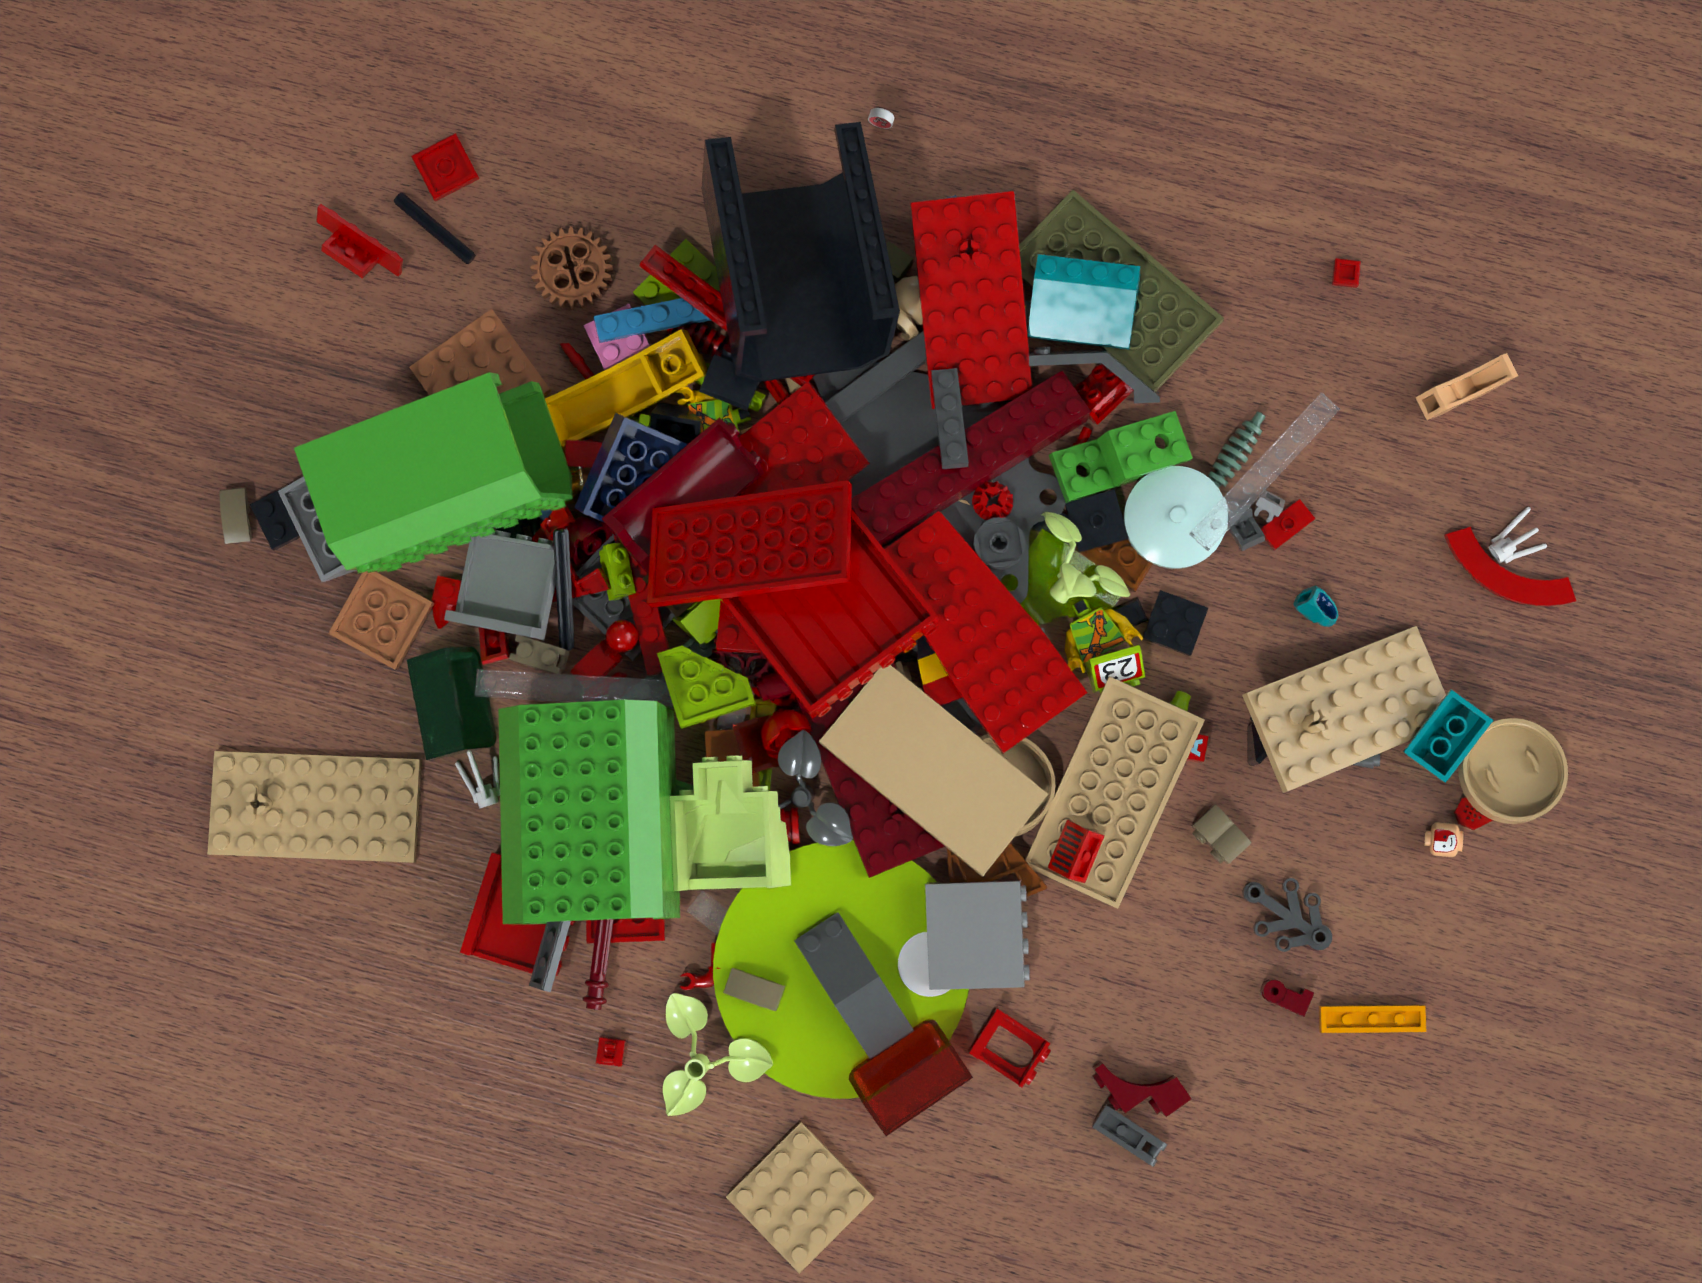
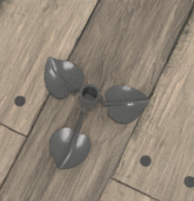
(802, 758)

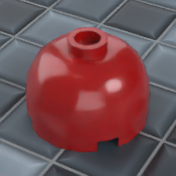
(782, 727)

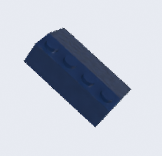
(624, 462)

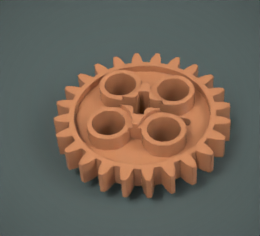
(550, 274)

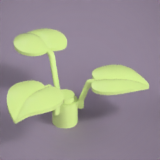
(1071, 581)
(682, 1087)

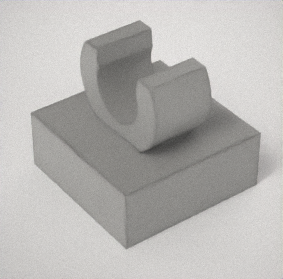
(1270, 503)

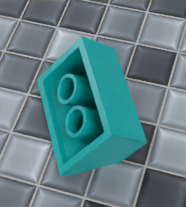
(1448, 735)

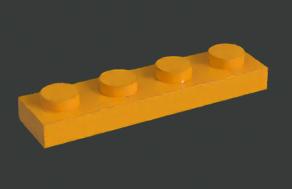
(1372, 1019)

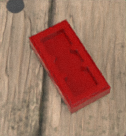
(1287, 524)

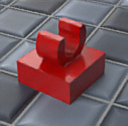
(610, 1051)

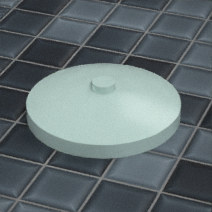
(1165, 511)

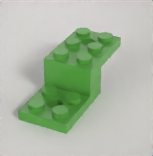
(1120, 456)

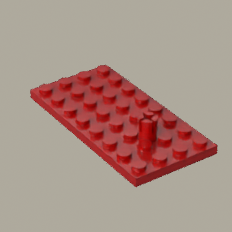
(973, 294)
(750, 544)

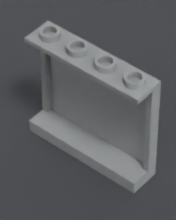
(507, 585)
(976, 935)

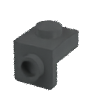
(1246, 531)

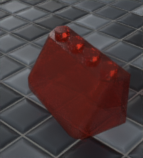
(909, 1076)

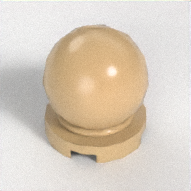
(910, 308)

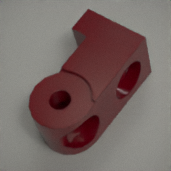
(1276, 993)

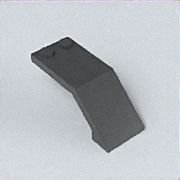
(1045, 356)
(853, 985)

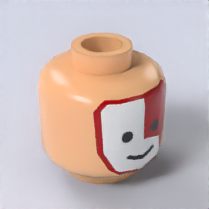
(1444, 839)

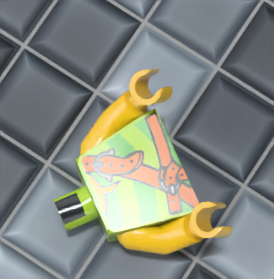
(710, 409)
(1095, 634)

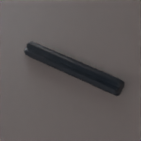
(434, 228)

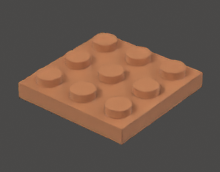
(381, 618)

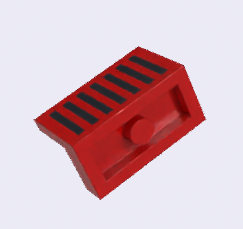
(1075, 852)

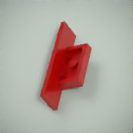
(353, 247)

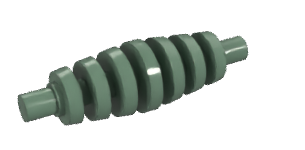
(1235, 453)

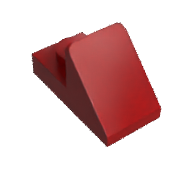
(493, 646)

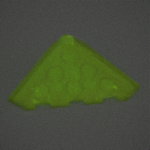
(1044, 564)

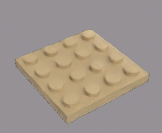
(800, 1197)

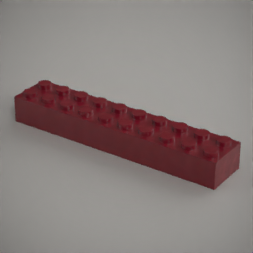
(992, 448)

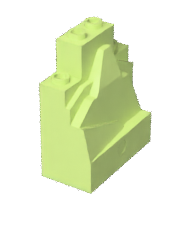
(727, 830)

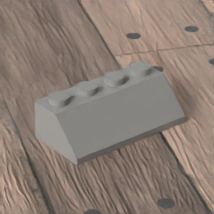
(305, 519)

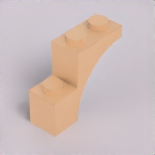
(1466, 387)

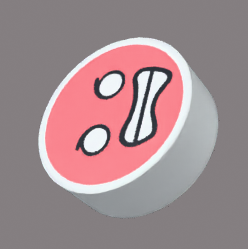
(881, 118)

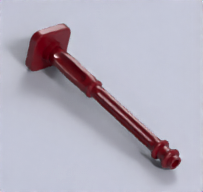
(597, 979)

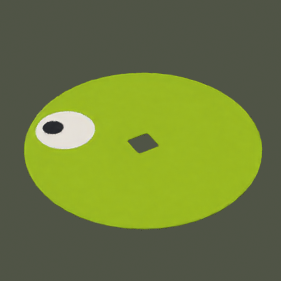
(807, 1034)

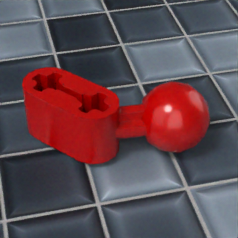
(605, 656)

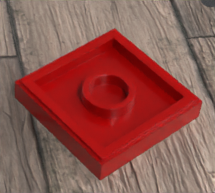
(445, 167)

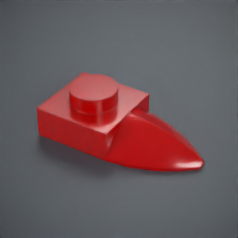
(444, 598)

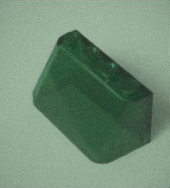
(446, 702)

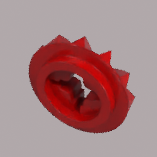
(981, 500)

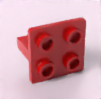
(1102, 392)

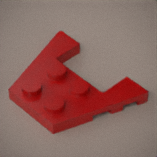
(591, 583)

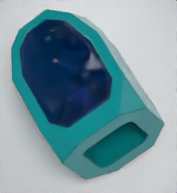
(1316, 606)

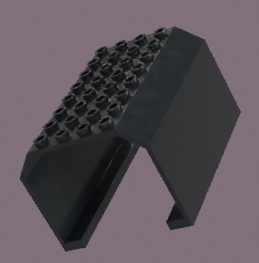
(801, 266)

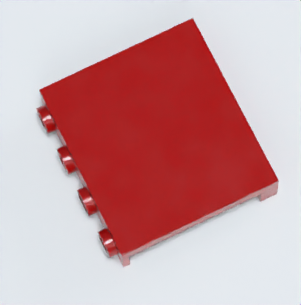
(498, 942)

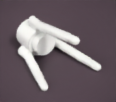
(1503, 549)
(484, 794)

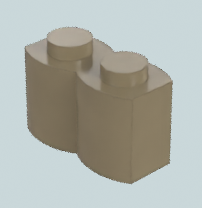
(1220, 834)

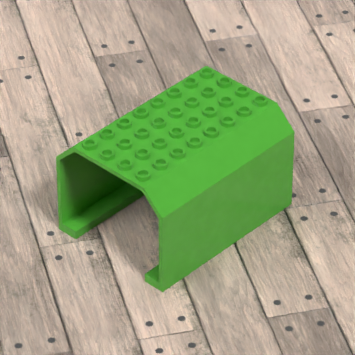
(435, 473)
(587, 811)

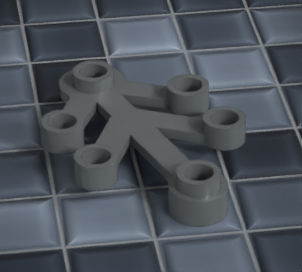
(1291, 918)

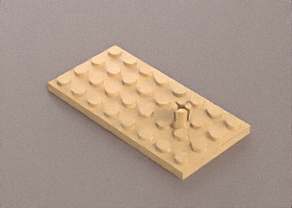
(1346, 708)
(1118, 785)
(314, 806)

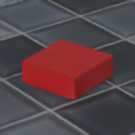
(1346, 273)

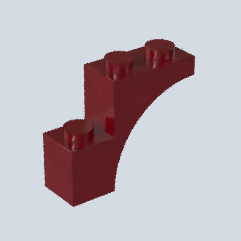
(1166, 1095)

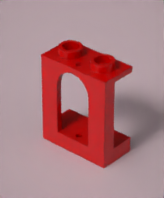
(1019, 1075)

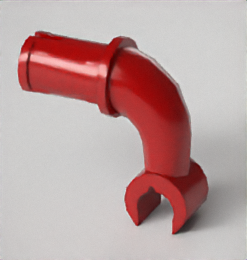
(701, 981)

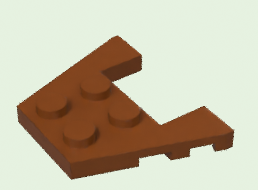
(1007, 863)

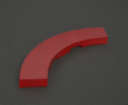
(1503, 582)

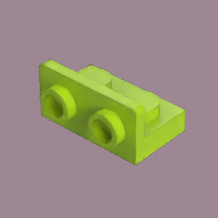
(617, 569)

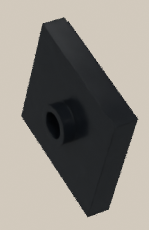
(1097, 520)

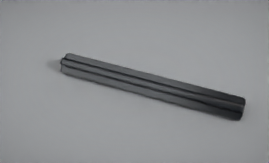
(563, 588)

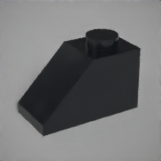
(676, 422)

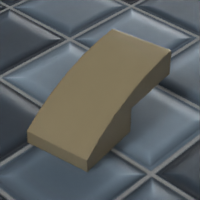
(234, 515)
(754, 989)

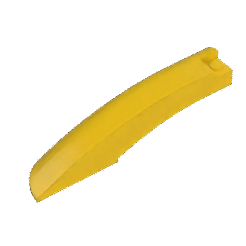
(626, 387)

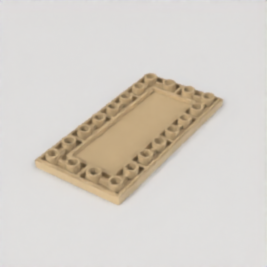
(933, 768)

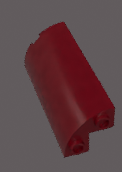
(704, 470)

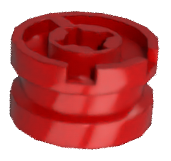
(792, 824)

